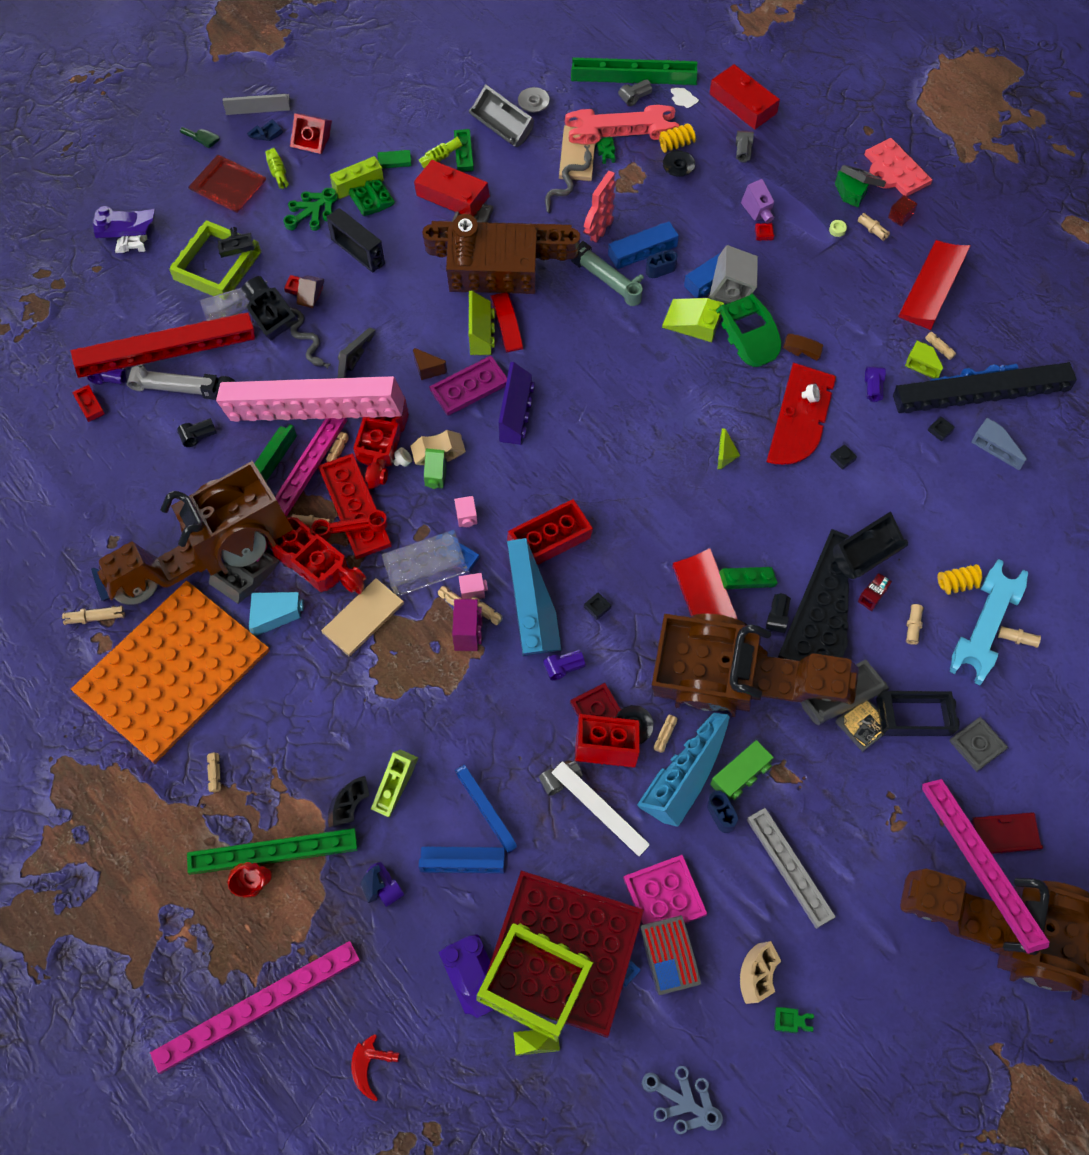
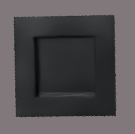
(941, 428)
(843, 456)
(597, 606)

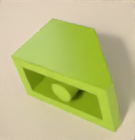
(924, 360)

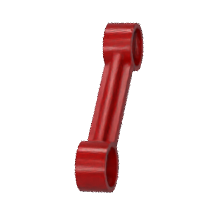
(350, 525)

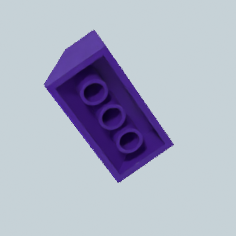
(515, 405)

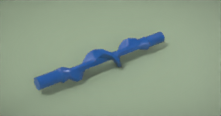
(992, 368)

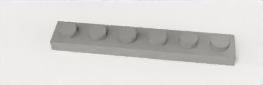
(791, 868)

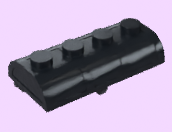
(869, 547)

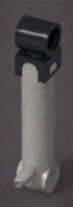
(207, 385)

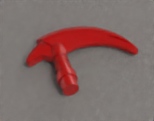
(360, 1061)

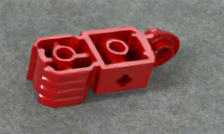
(377, 443)
(316, 559)

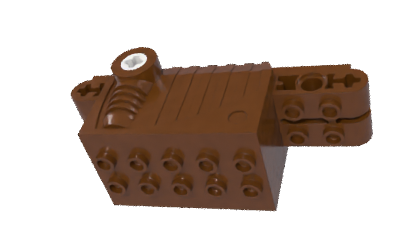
(497, 255)

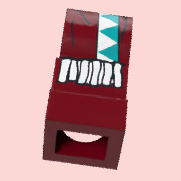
(874, 591)

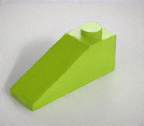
(394, 782)

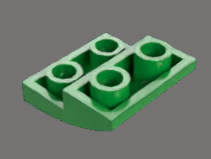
(371, 197)

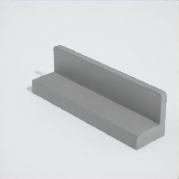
(256, 104)

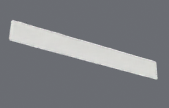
(600, 808)

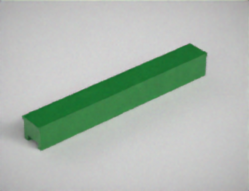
(634, 71)

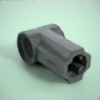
(631, 94)
(744, 142)
(552, 784)

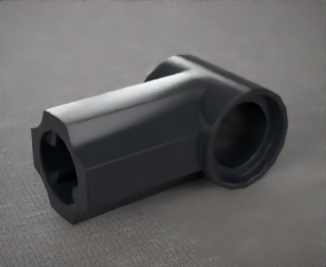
(191, 434)
(778, 617)

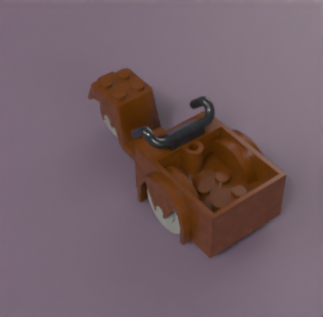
(215, 522)
(722, 667)
(1056, 907)

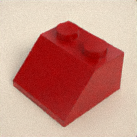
(310, 133)

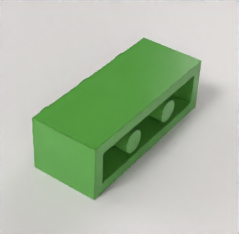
(743, 771)

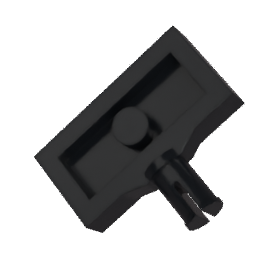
(235, 243)

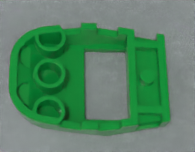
(756, 346)

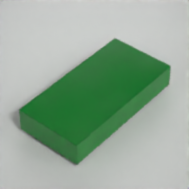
(394, 159)

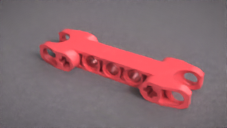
(593, 127)

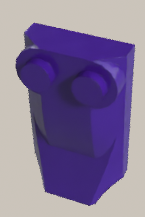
(121, 223)
(467, 968)

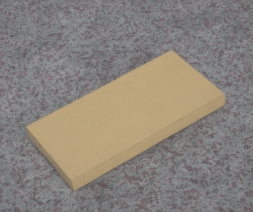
(574, 154)
(362, 617)

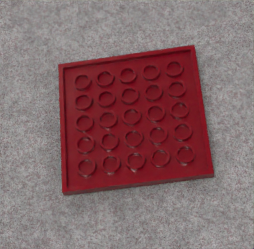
(585, 924)

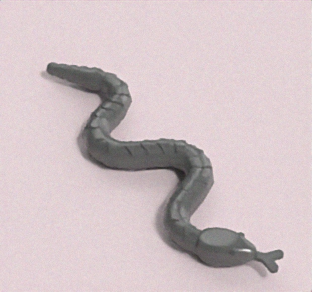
(571, 167)
(304, 336)

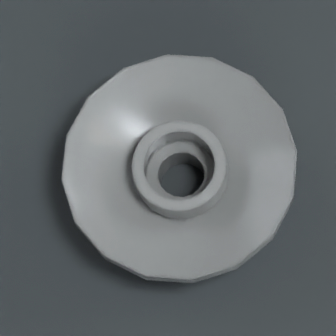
(533, 99)

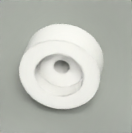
(812, 393)
(402, 457)

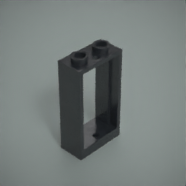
(356, 240)
(887, 718)

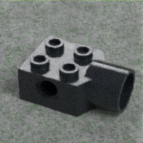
(268, 307)

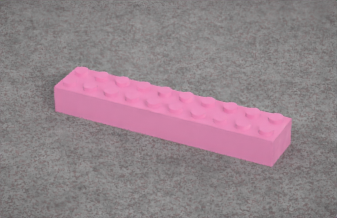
(311, 399)

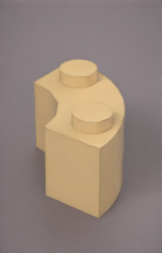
(447, 441)
(758, 971)

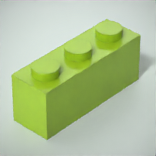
(356, 176)

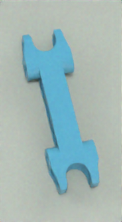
(977, 649)

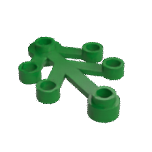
(327, 197)

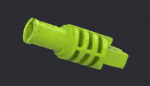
(440, 152)
(276, 167)

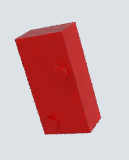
(744, 96)
(451, 188)
(554, 531)

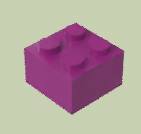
(467, 625)

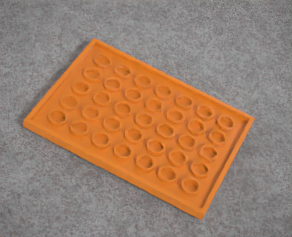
(170, 671)

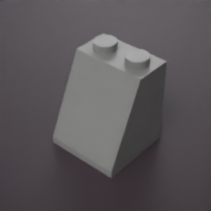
(734, 275)

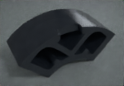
(345, 801)

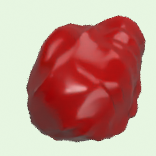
(248, 879)

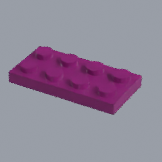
(469, 385)

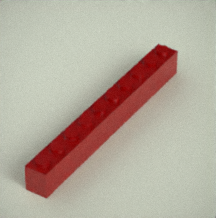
(162, 344)

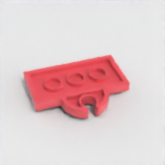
(896, 168)
(602, 207)

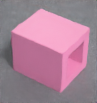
(466, 511)
(472, 585)

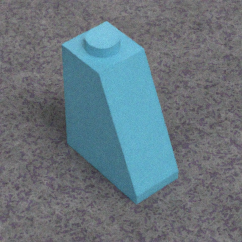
(273, 610)

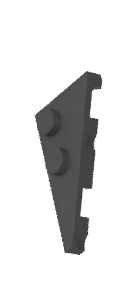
(351, 354)

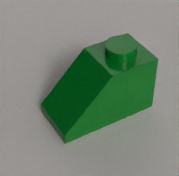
(850, 189)

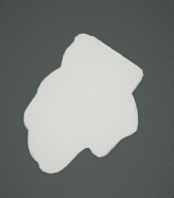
(683, 97)

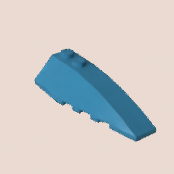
(533, 604)
(679, 785)

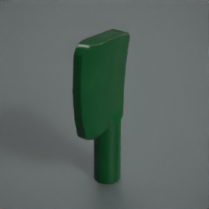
(202, 136)

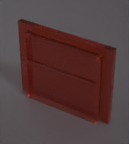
(227, 183)

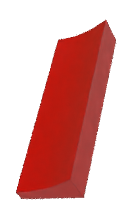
(933, 283)
(702, 585)

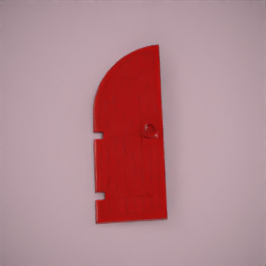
(797, 425)

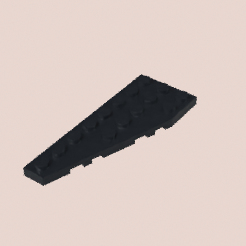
(822, 614)

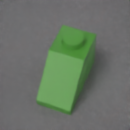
(435, 468)

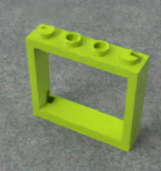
(233, 276)
(519, 1014)

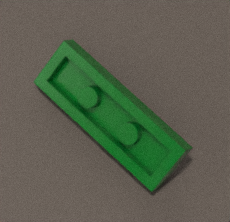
(464, 154)
(748, 577)

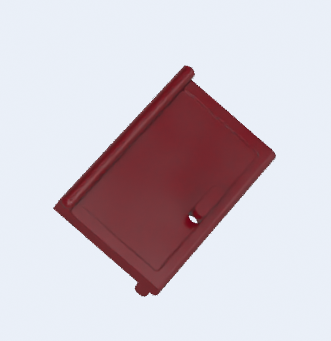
(1013, 834)

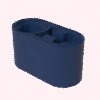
(661, 264)
(718, 815)

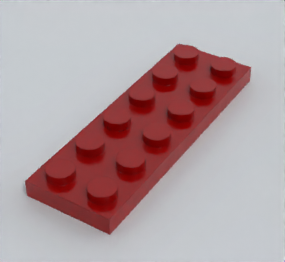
(353, 501)

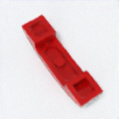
(507, 322)

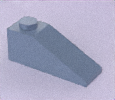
(997, 442)

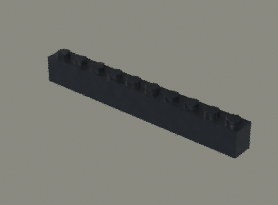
(984, 387)

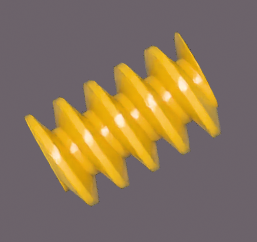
(677, 136)
(960, 579)

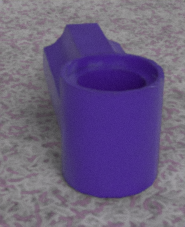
(114, 376)
(875, 379)
(559, 666)
(391, 891)

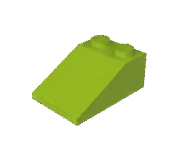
(694, 317)

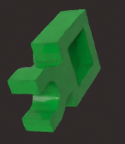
(606, 149)
(789, 1021)

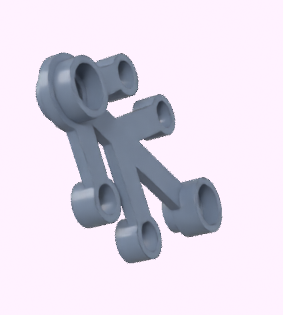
(685, 1102)

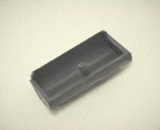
(502, 116)
(868, 687)

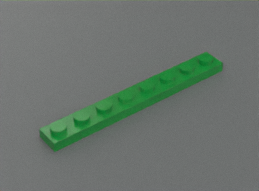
(272, 851)

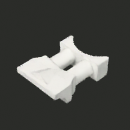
(130, 242)

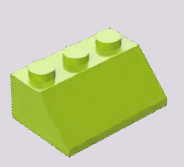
(480, 325)

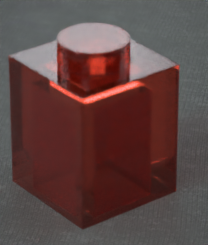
(902, 210)

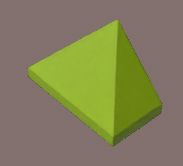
(727, 450)
(534, 1042)

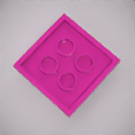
(665, 892)

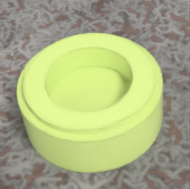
(837, 228)

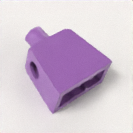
(758, 201)

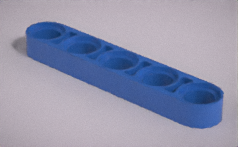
(486, 809)

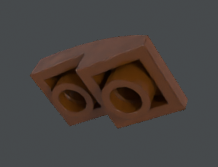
(799, 344)

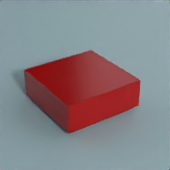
(764, 231)

